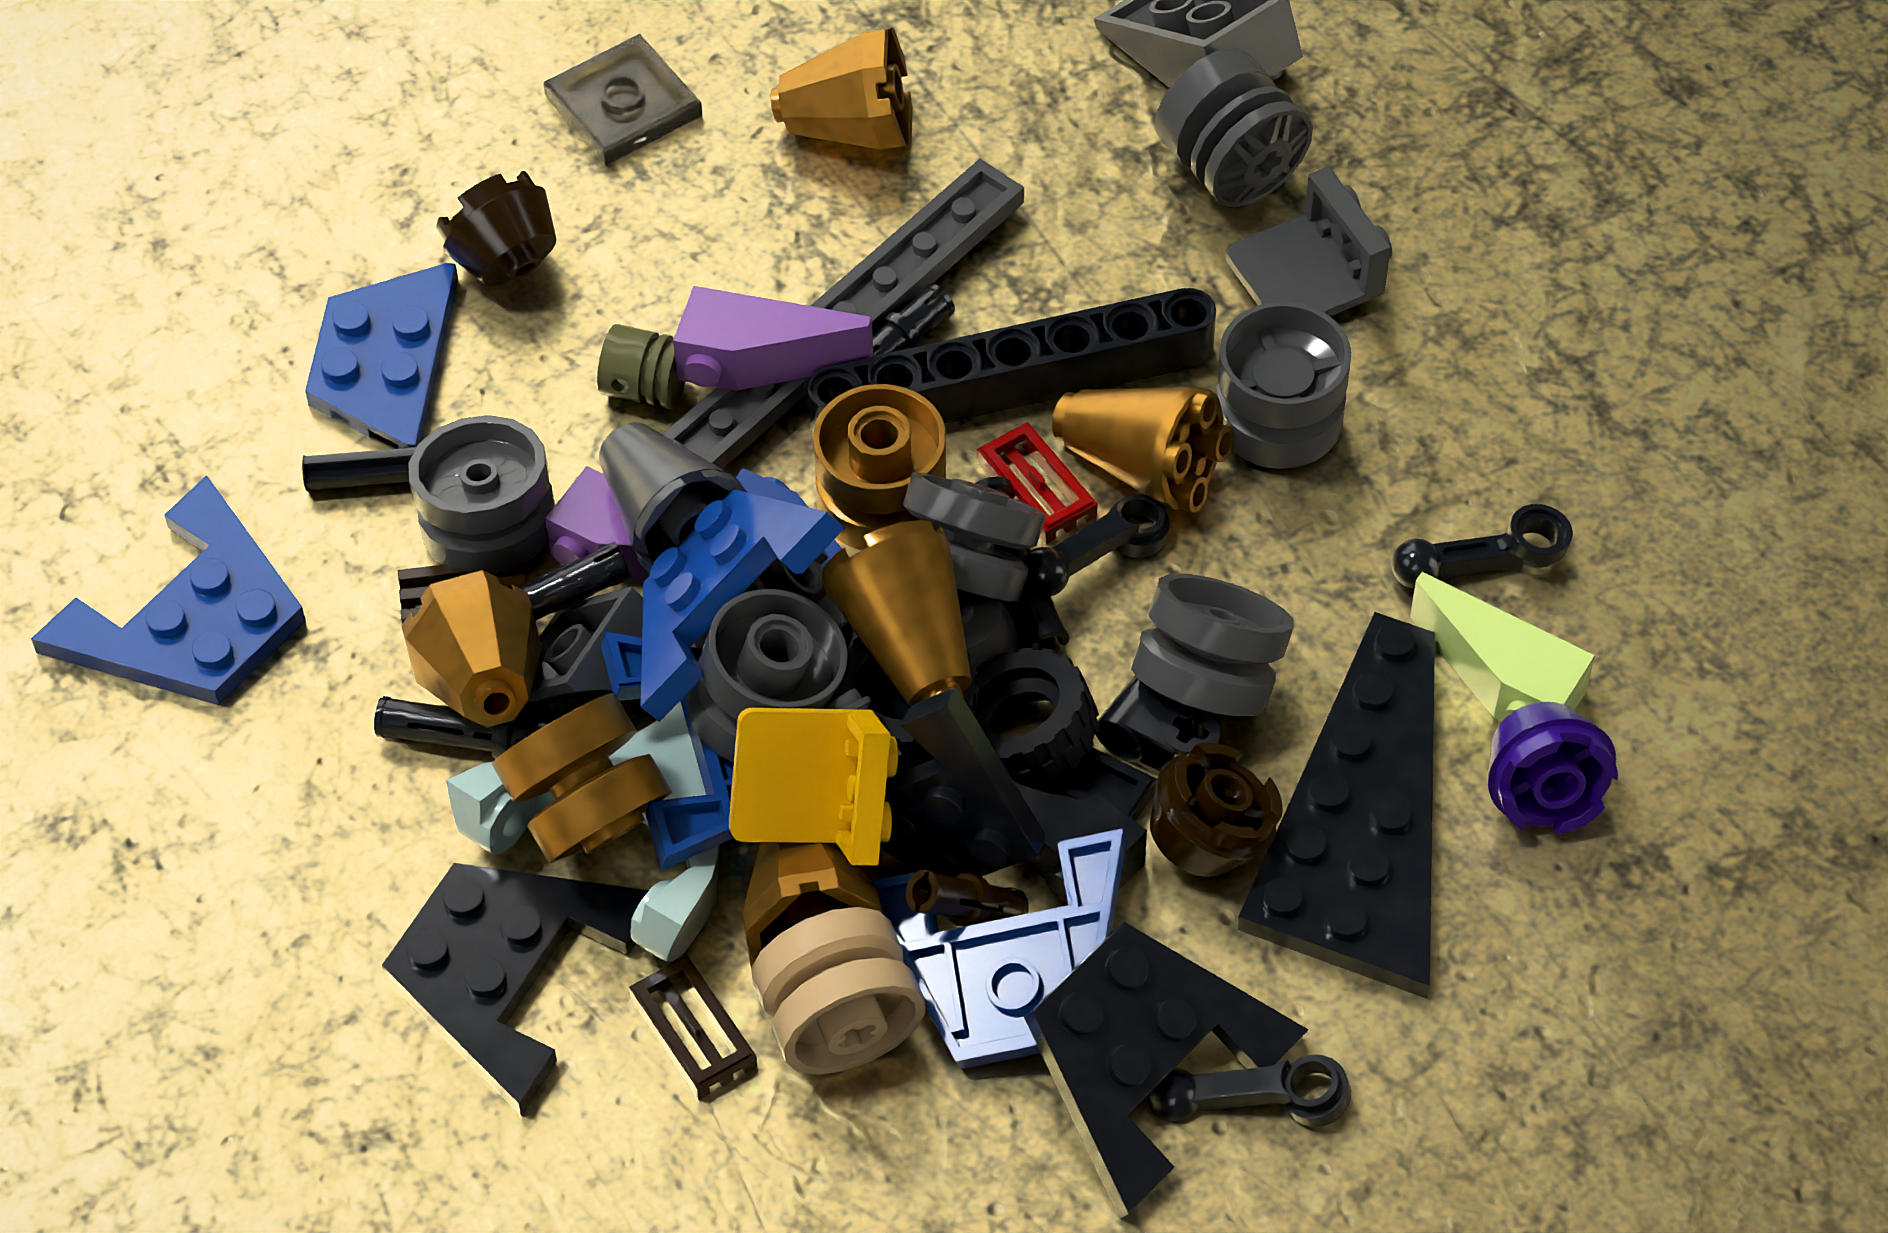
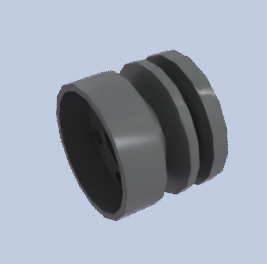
(1233, 127)

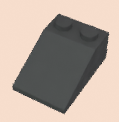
(1177, 33)

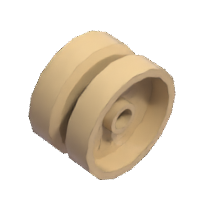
(837, 990)

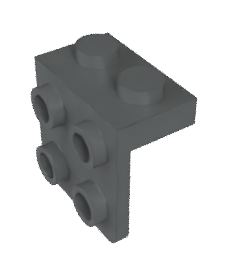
(1320, 258)

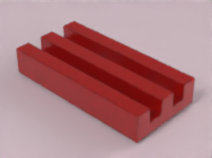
(1061, 517)

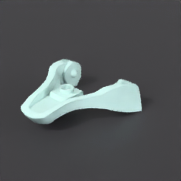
(671, 909)

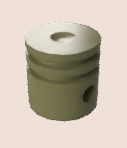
(639, 367)

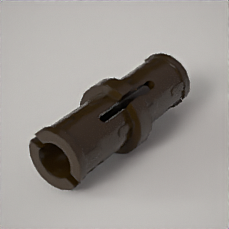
(943, 895)

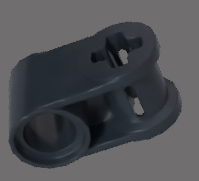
(1153, 727)

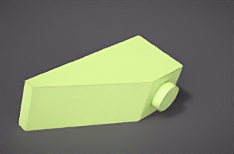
(1497, 653)

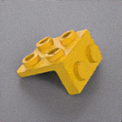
(813, 779)

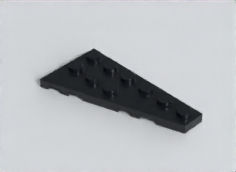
(1357, 836)

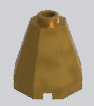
(849, 94)
(475, 646)
(797, 883)

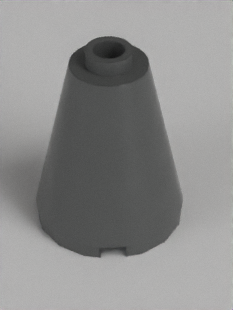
(658, 487)

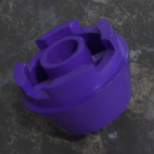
(1550, 767)

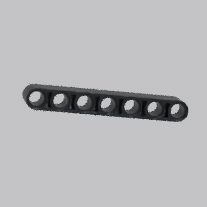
(1038, 357)

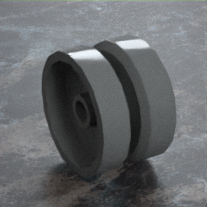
(482, 493)
(973, 523)
(1212, 645)

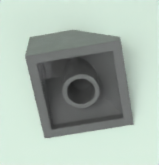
(571, 650)

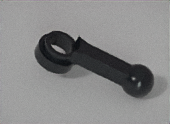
(1487, 553)
(1053, 566)
(1184, 1094)

